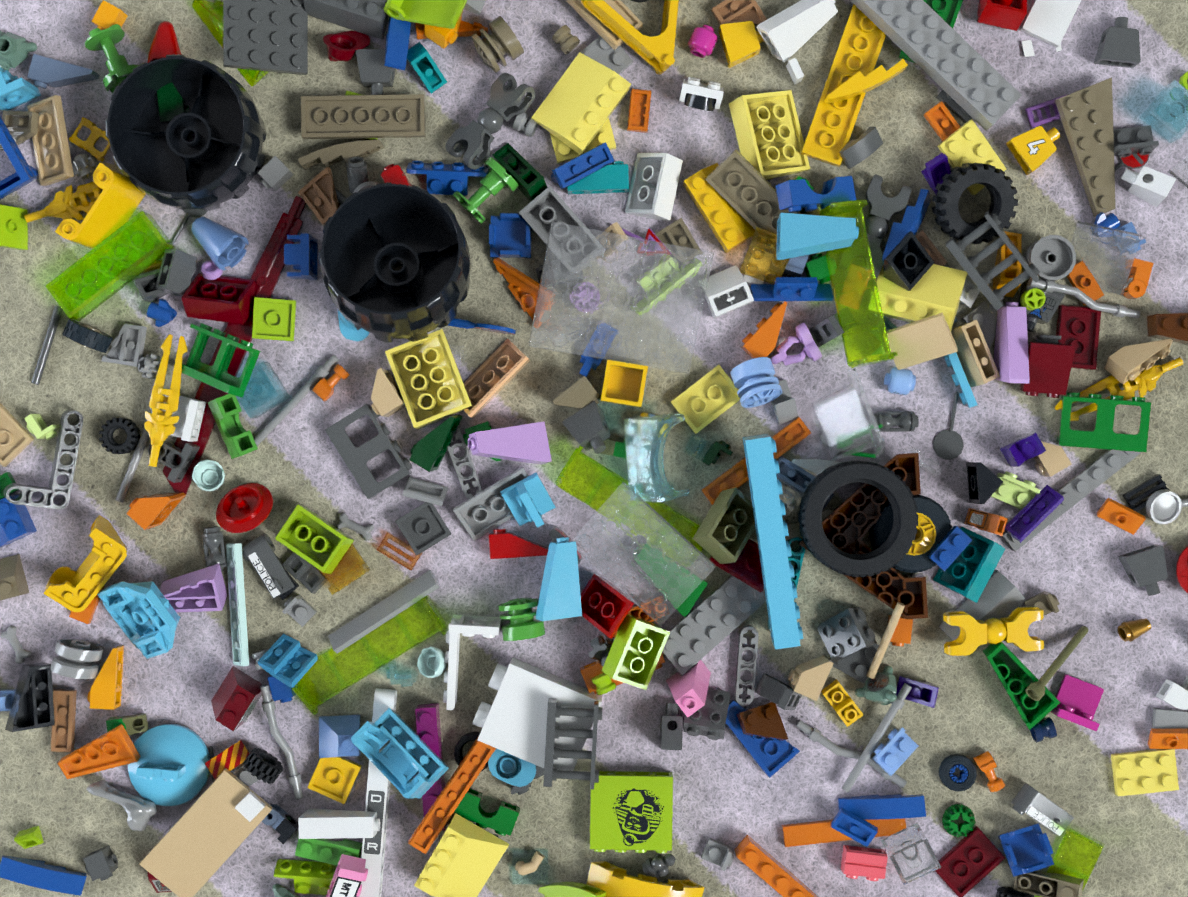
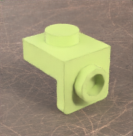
(39, 428)

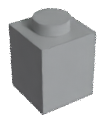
(274, 174)

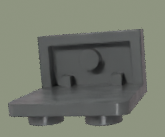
(846, 633)
(711, 718)

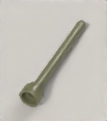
(1037, 689)

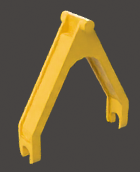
(655, 50)

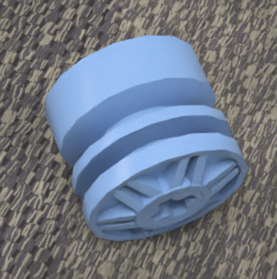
(756, 382)

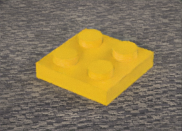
(335, 778)

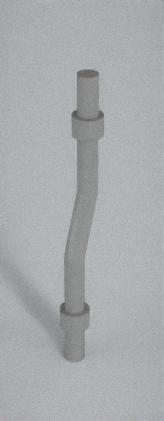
(1117, 310)
(268, 707)
(815, 735)

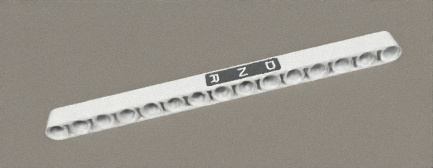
(377, 801)

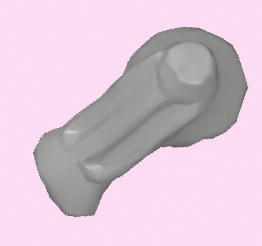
(137, 808)

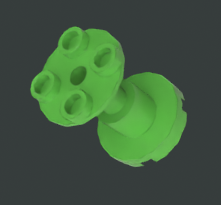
(116, 64)
(491, 184)

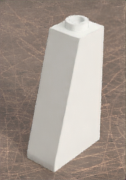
(795, 26)
(337, 824)

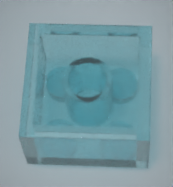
(1169, 112)
(263, 391)

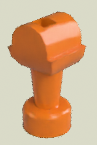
(325, 387)
(987, 764)

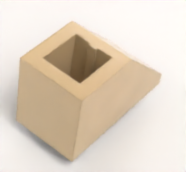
(1052, 460)

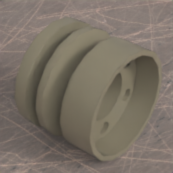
(497, 44)

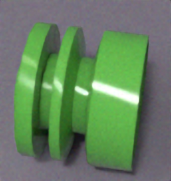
(522, 620)

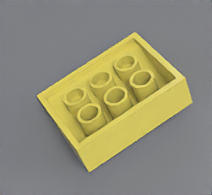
(581, 102)
(769, 133)
(934, 293)
(428, 379)
(461, 860)

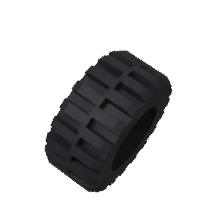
(953, 186)

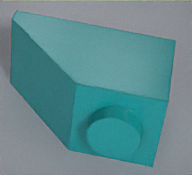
(425, 67)

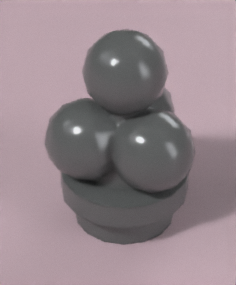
(658, 865)

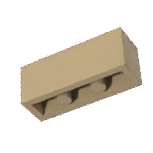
(974, 354)

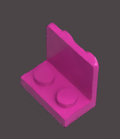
(1078, 701)

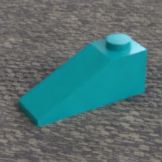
(608, 179)

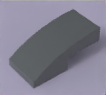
(859, 149)
(305, 572)

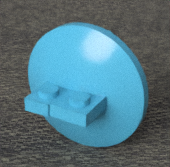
(169, 765)

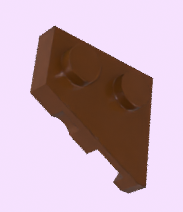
(763, 721)

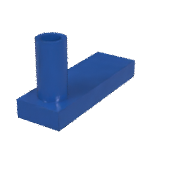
(582, 166)

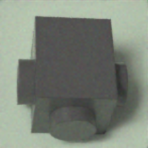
(101, 863)

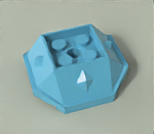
(142, 615)

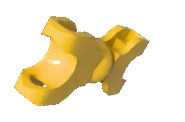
(993, 630)

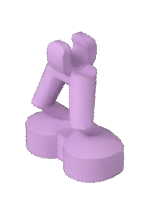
(803, 337)

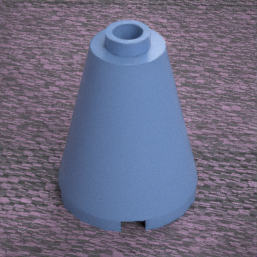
(220, 243)

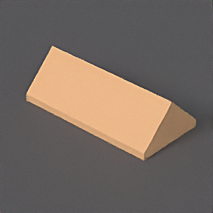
(493, 376)

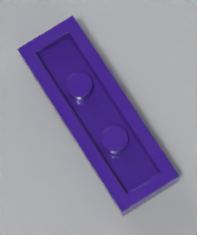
(1034, 513)

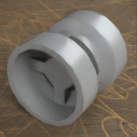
(526, 124)

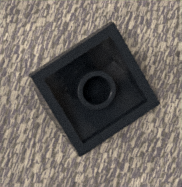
(907, 262)
(981, 482)

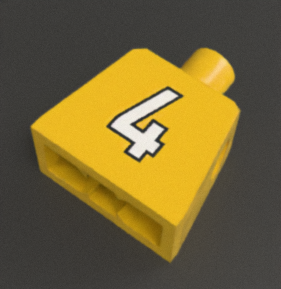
(1033, 147)

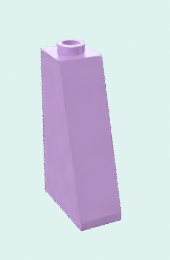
(1012, 344)
(514, 443)

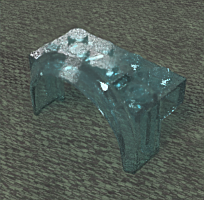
(645, 456)

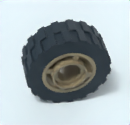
(87, 336)

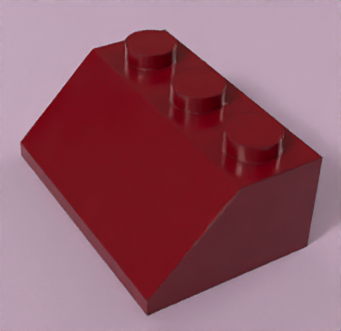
(220, 299)

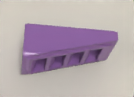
(1045, 105)

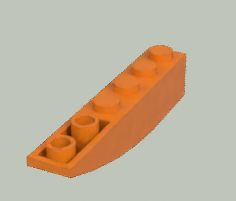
(771, 869)

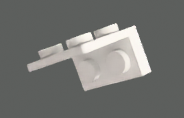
(190, 418)

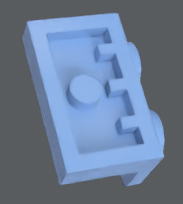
(894, 751)

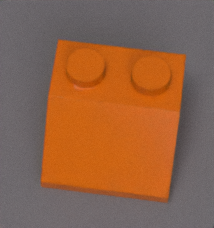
(154, 509)

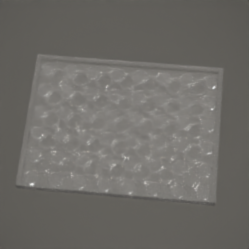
(620, 298)

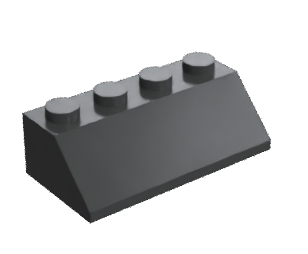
(358, 15)

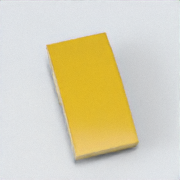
(842, 703)

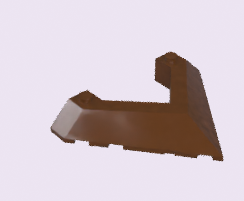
(855, 517)

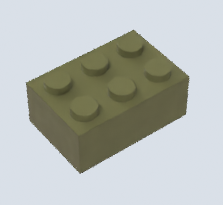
(727, 526)

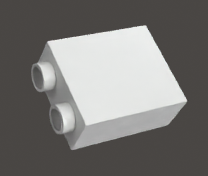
(519, 713)

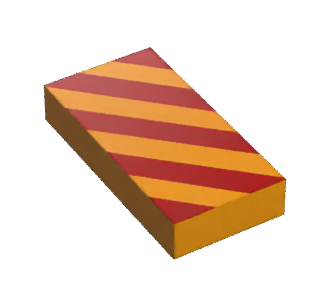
(228, 759)

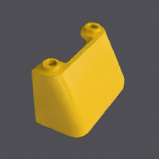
(108, 212)
(79, 587)

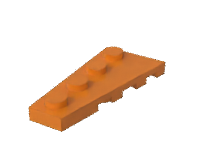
(102, 753)

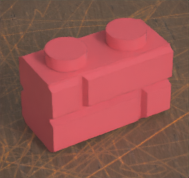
(864, 862)

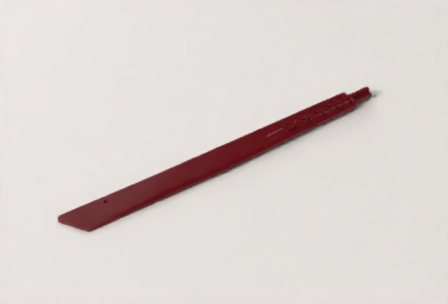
(266, 277)

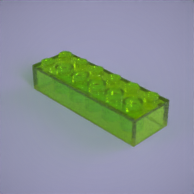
(109, 266)

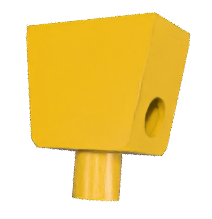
(739, 41)

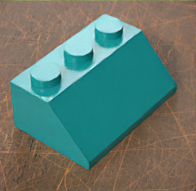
(972, 568)

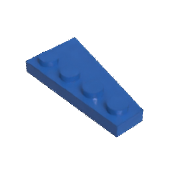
(767, 752)

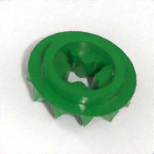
(953, 813)

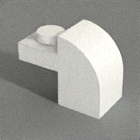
(1174, 694)

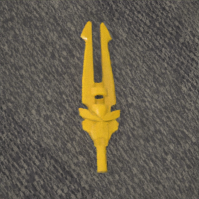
(68, 204)
(1144, 382)
(160, 422)

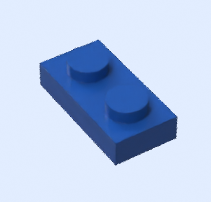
(949, 548)
(854, 827)

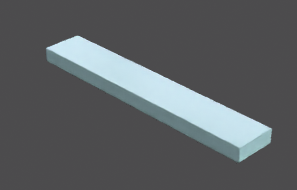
(237, 604)

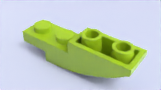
(570, 889)

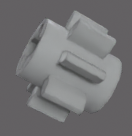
(84, 166)
(149, 366)

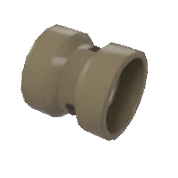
(565, 39)

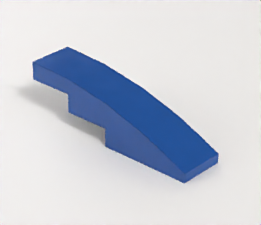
(397, 43)
(911, 222)
(884, 807)
(42, 876)

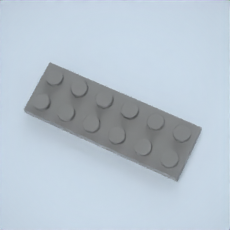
(711, 623)

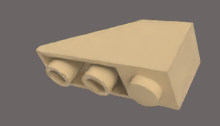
(1132, 359)

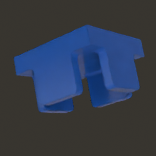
(509, 236)
(302, 256)
(1027, 849)

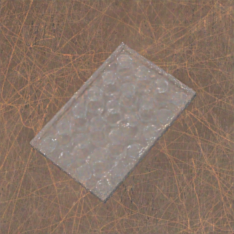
(642, 554)

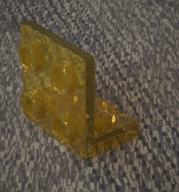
(761, 257)
(347, 571)

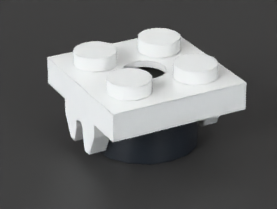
(701, 95)

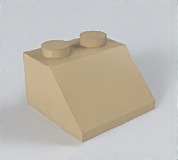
(386, 395)
(810, 677)

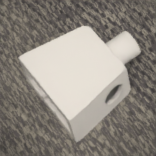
(1149, 184)

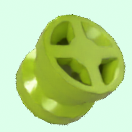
(1037, 298)
(603, 683)

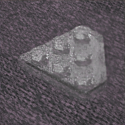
(1106, 254)

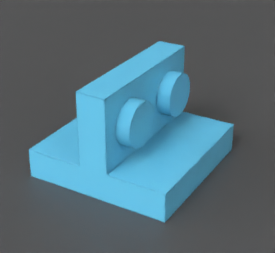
(15, 91)
(528, 500)

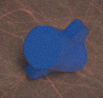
(1107, 221)
(161, 312)

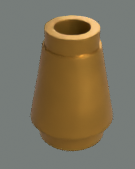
(1133, 629)

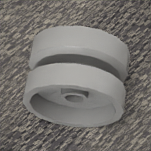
(1060, 253)
(76, 659)

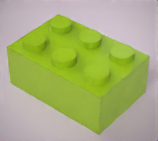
(314, 539)
(635, 652)

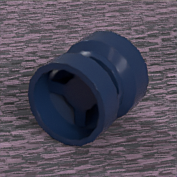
(1043, 729)

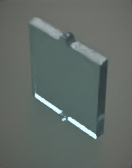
(540, 876)

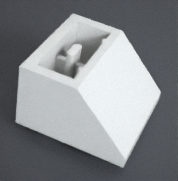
(727, 292)

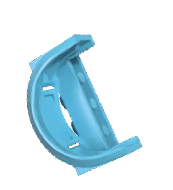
(403, 757)

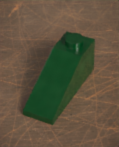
(170, 103)
(530, 181)
(432, 448)

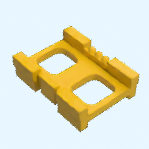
(88, 145)

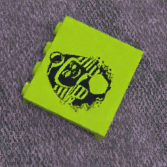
(632, 812)

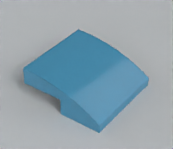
(287, 660)

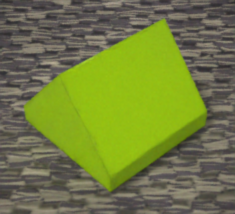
(29, 837)

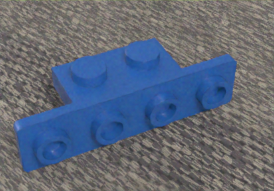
(446, 178)
(792, 290)

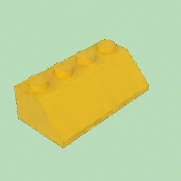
(720, 216)

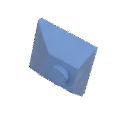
(336, 735)

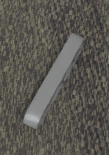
(460, 462)
(746, 665)

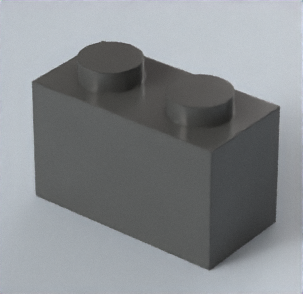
(176, 272)

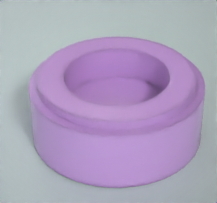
(210, 270)

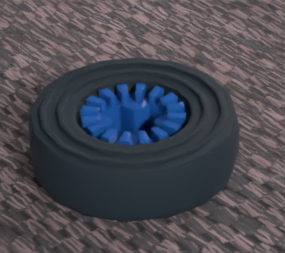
(967, 777)

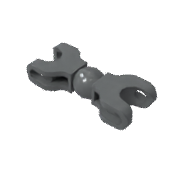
(503, 104)
(879, 215)

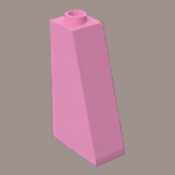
(691, 688)

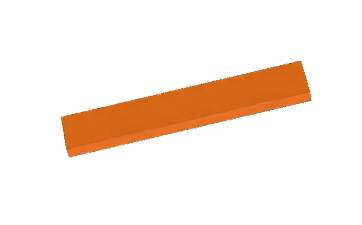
(738, 474)
(451, 796)
(822, 832)

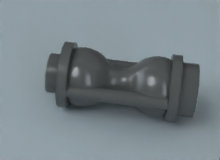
(906, 421)
(213, 539)

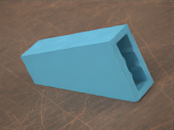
(813, 234)
(560, 583)

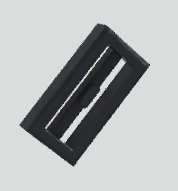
(1161, 484)

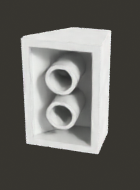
(654, 185)

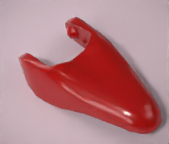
(164, 42)

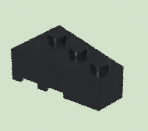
(33, 699)

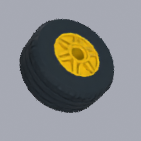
(931, 529)

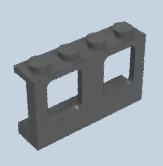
(357, 457)

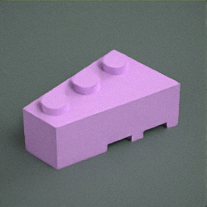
(196, 590)

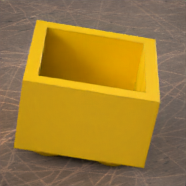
(624, 383)

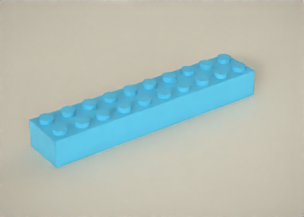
(771, 541)

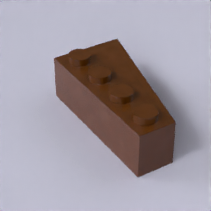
(1169, 326)

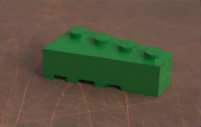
(1015, 679)

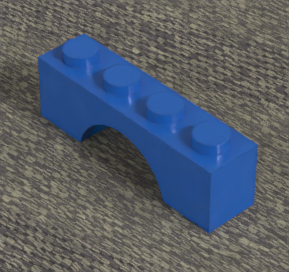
(796, 194)

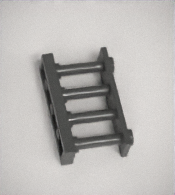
(982, 280)
(554, 732)

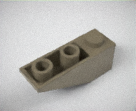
(1049, 884)

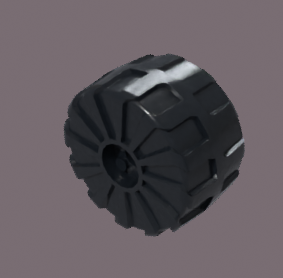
(159, 155)
(390, 229)

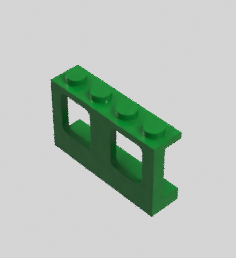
(218, 373)
(1103, 435)

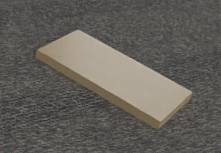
(203, 837)

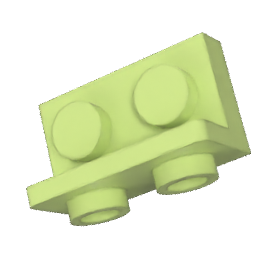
(1014, 491)

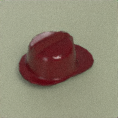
(344, 45)

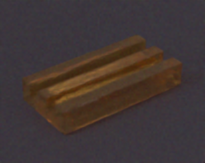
(384, 543)

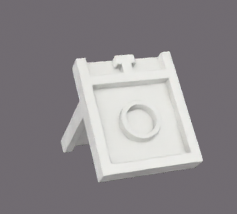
(468, 626)

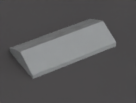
(488, 508)
(996, 601)

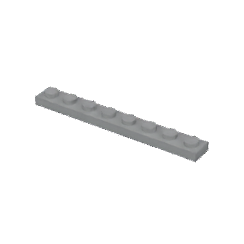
(1078, 488)

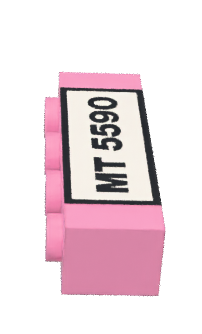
(348, 877)

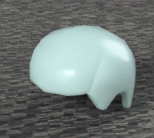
(208, 475)
(431, 662)

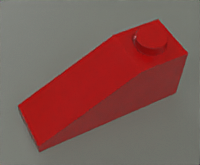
(510, 545)

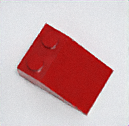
(1002, 13)
(604, 605)

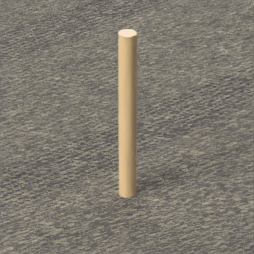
(885, 640)

